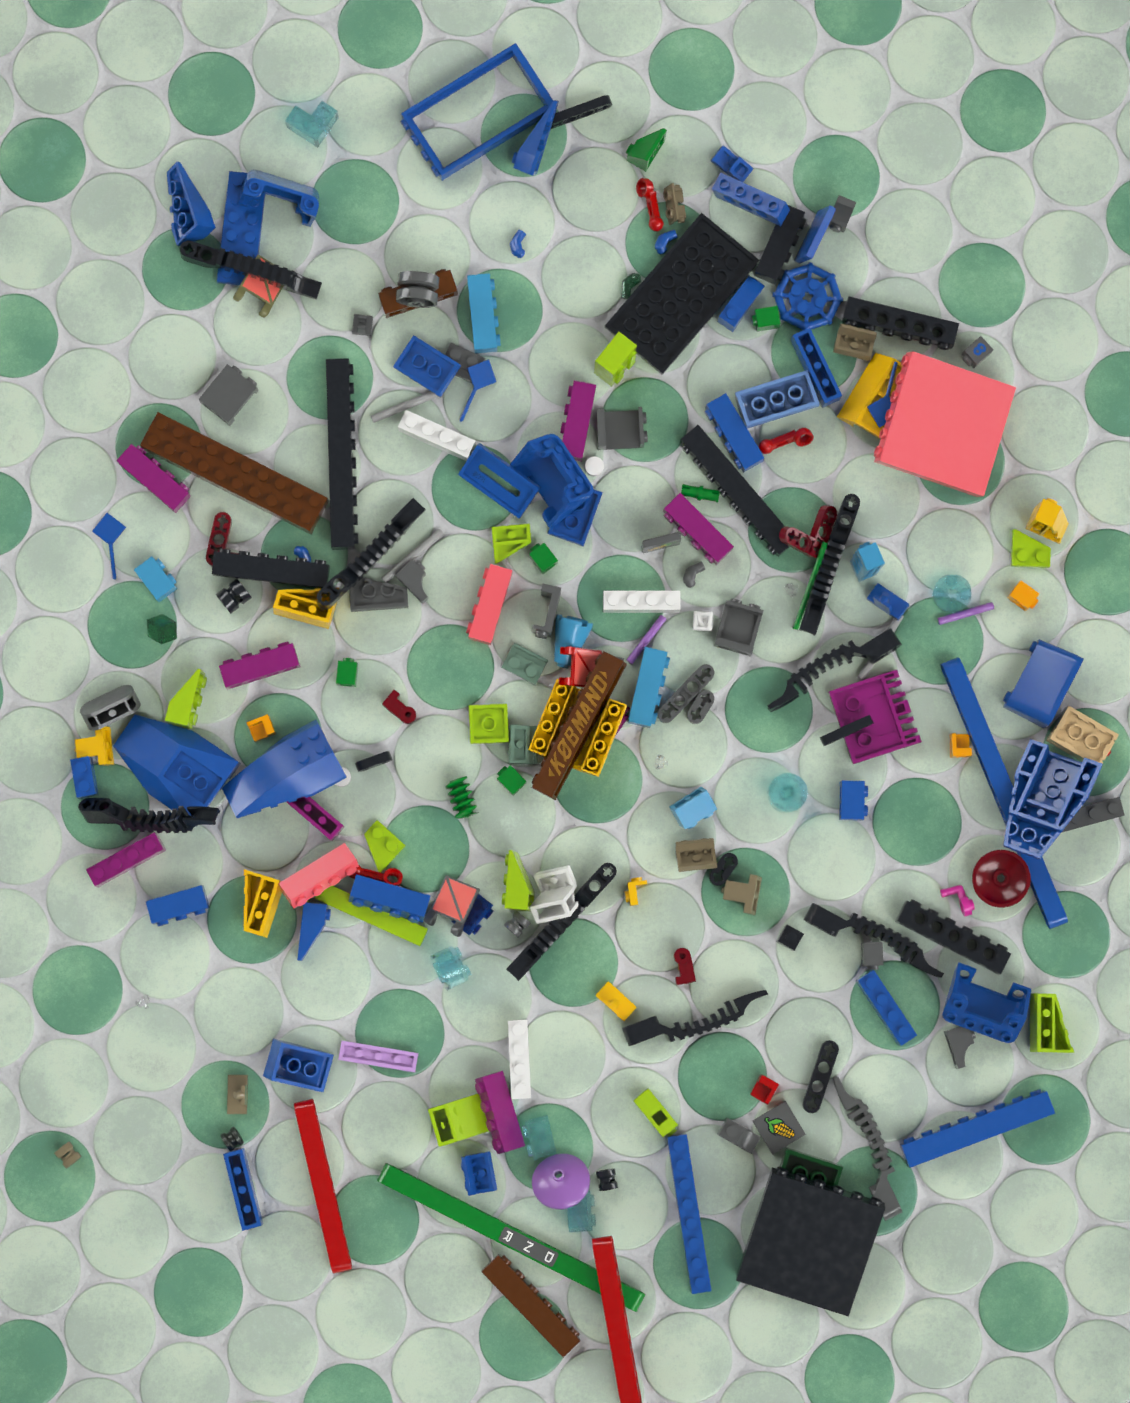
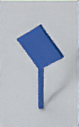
(481, 376)
(880, 407)
(109, 530)

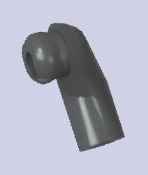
(691, 572)

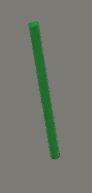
(810, 585)

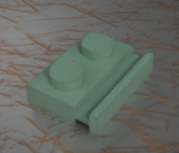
(524, 664)
(519, 742)

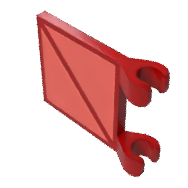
(581, 664)

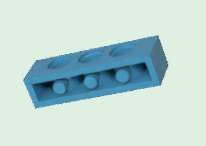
(867, 561)

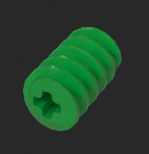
(461, 798)

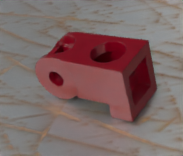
(398, 709)
(683, 959)

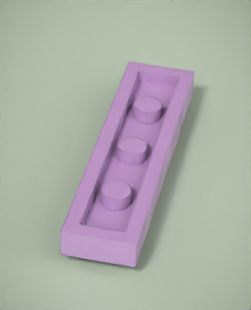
(378, 1056)

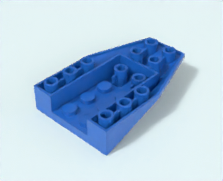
(174, 762)

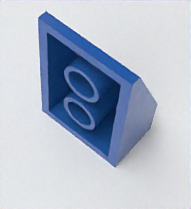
(298, 1065)

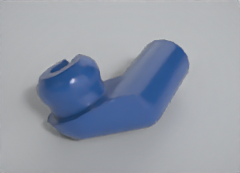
(663, 239)
(515, 244)
(302, 552)

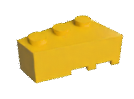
(1048, 520)
(303, 607)
(261, 902)

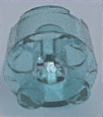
(784, 782)
(450, 968)

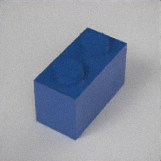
(84, 777)
(852, 800)

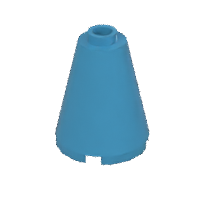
(569, 632)

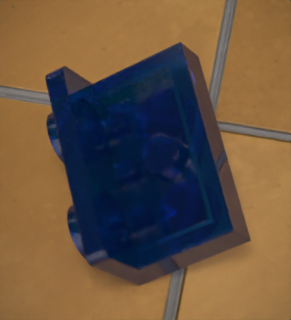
(479, 911)

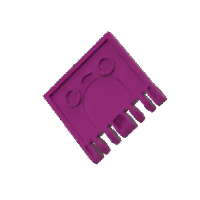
(874, 699)

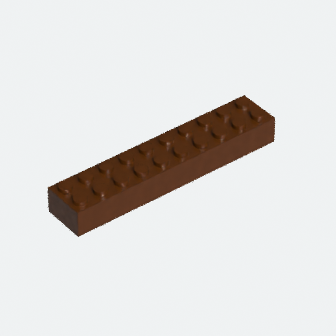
(234, 473)

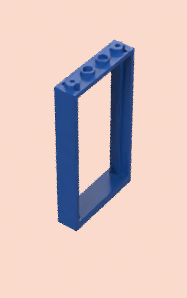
(427, 152)

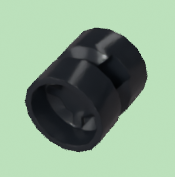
(233, 596)

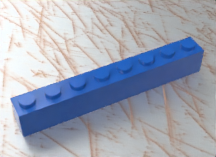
(977, 1128)
(688, 1213)

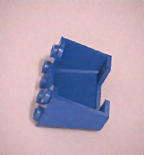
(984, 1009)

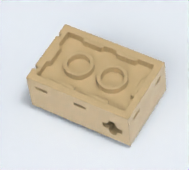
(1082, 736)

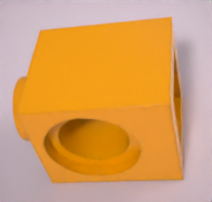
(1024, 596)

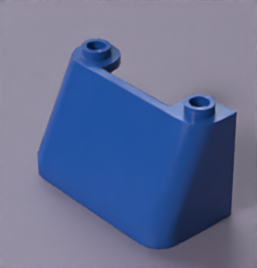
(304, 196)
(558, 475)
(1043, 683)

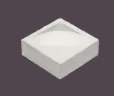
(703, 621)

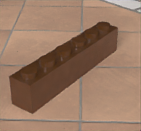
(530, 1305)

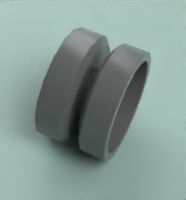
(417, 289)

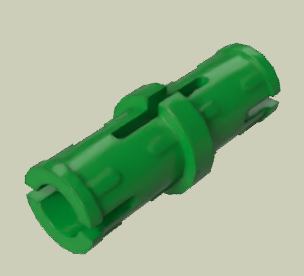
(700, 493)

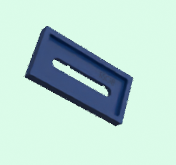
(514, 504)

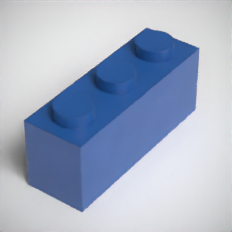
(177, 905)

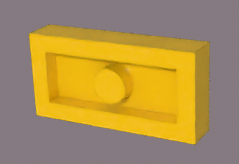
(97, 746)
(616, 1001)

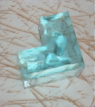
(314, 126)

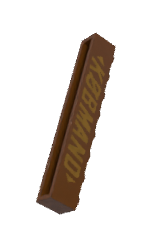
(578, 725)

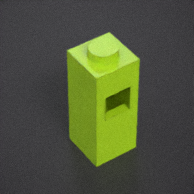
(656, 1113)

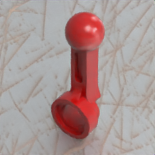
(645, 189)
(767, 446)
(379, 876)

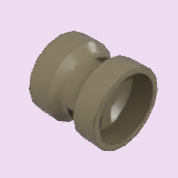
(71, 1158)

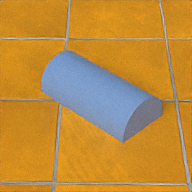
(776, 399)

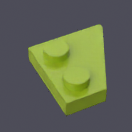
(509, 540)
(1028, 551)
(382, 845)

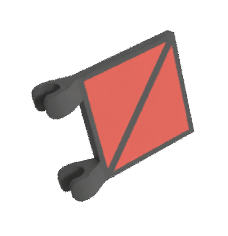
(454, 902)

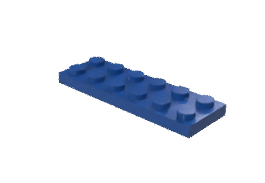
(240, 227)

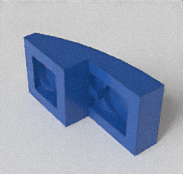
(731, 164)

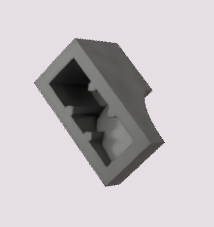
(843, 212)
(411, 577)
(958, 1042)
(738, 1135)

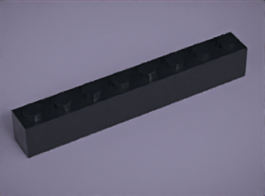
(736, 488)

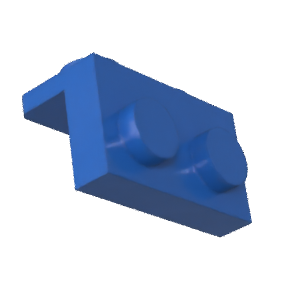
(478, 1173)

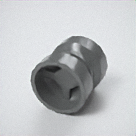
(514, 927)

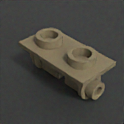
(674, 212)

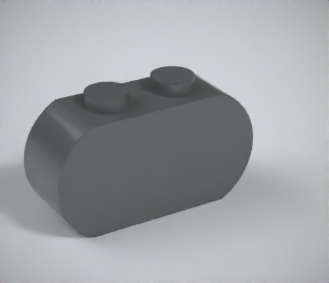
(110, 707)

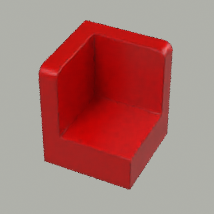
(764, 1089)

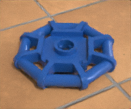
(812, 287)

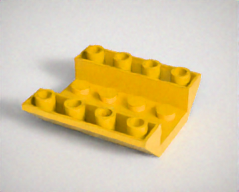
(868, 390)
(600, 740)

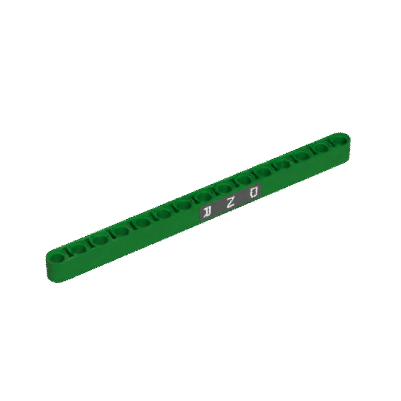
(501, 1232)

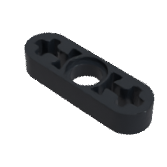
(846, 730)

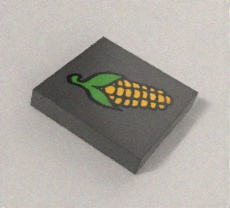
(661, 542)
(778, 1127)

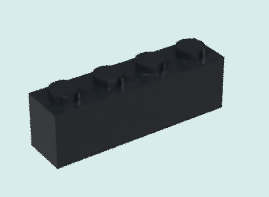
(779, 245)

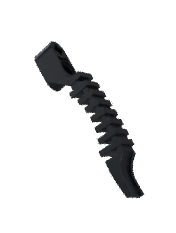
(255, 267)
(399, 525)
(829, 565)
(872, 650)
(108, 812)
(832, 924)
(552, 932)
(651, 1027)

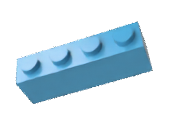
(482, 313)
(647, 687)

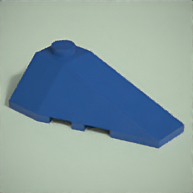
(532, 150)
(190, 213)

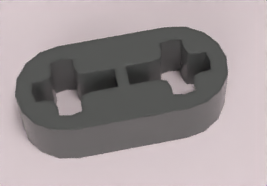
(696, 704)

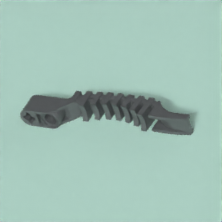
(881, 1188)

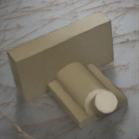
(744, 893)
(237, 1094)

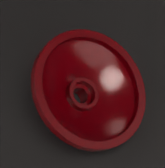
(1003, 893)

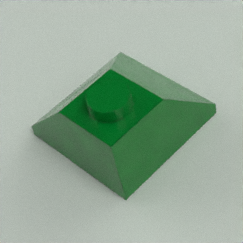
(646, 149)

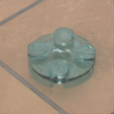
(941, 593)

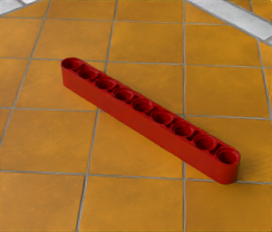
(322, 1186)
(616, 1320)

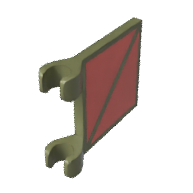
(261, 290)

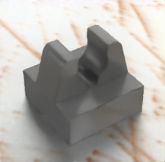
(362, 325)

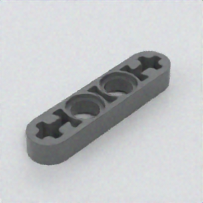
(683, 691)

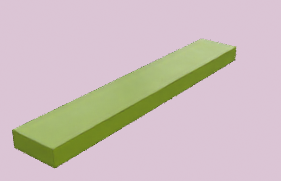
(397, 926)

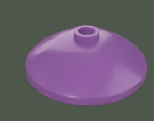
(562, 1191)

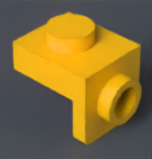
(631, 894)

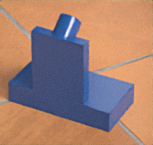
(888, 601)

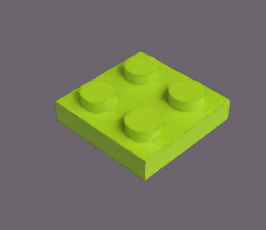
(488, 724)

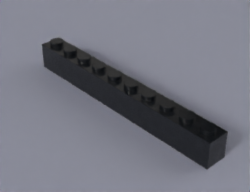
(340, 454)

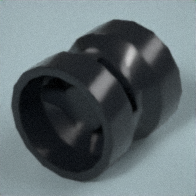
(607, 1179)

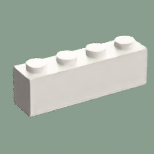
(436, 435)
(641, 601)
(519, 1059)

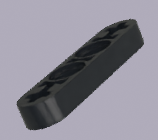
(581, 111)
(823, 1077)

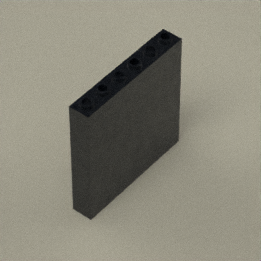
(810, 1241)

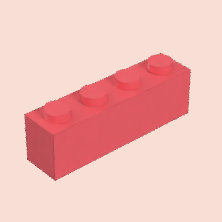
(490, 604)
(319, 876)

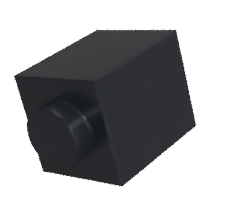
(790, 937)

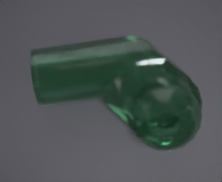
(628, 283)

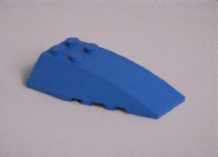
(288, 770)
(1046, 797)

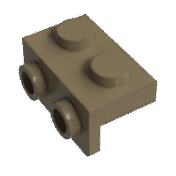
(854, 342)
(696, 855)

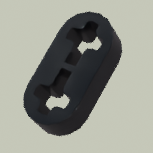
(373, 761)
(727, 872)

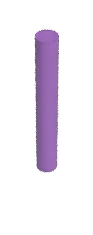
(965, 613)
(646, 639)

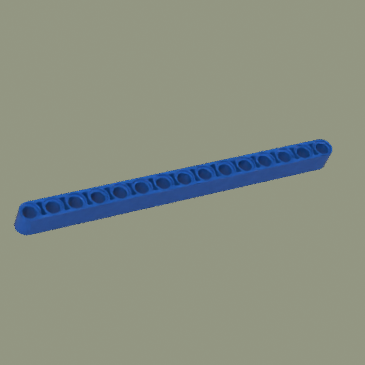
(999, 783)

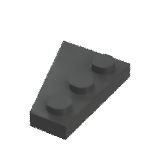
(375, 595)

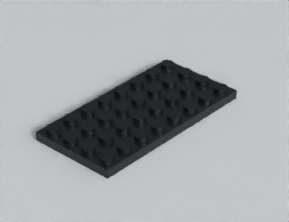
(682, 293)

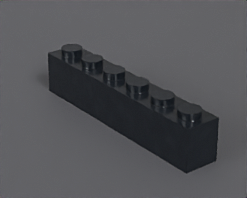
(270, 569)

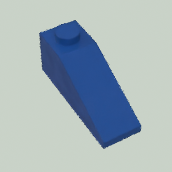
(740, 303)
(313, 922)

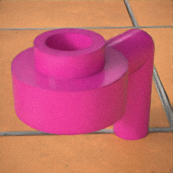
(966, 904)

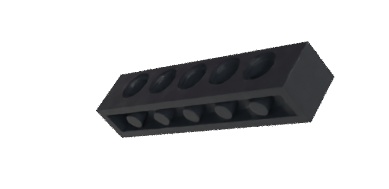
(910, 319)
(995, 964)

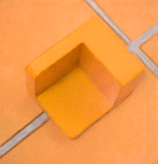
(261, 728)
(959, 745)

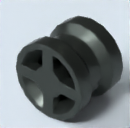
(232, 1138)

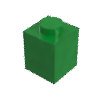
(766, 318)
(542, 557)
(347, 673)
(511, 779)

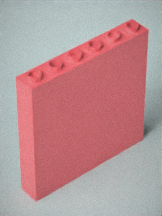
(944, 424)

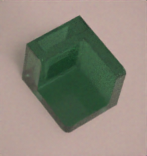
(162, 629)

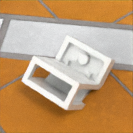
(556, 894)

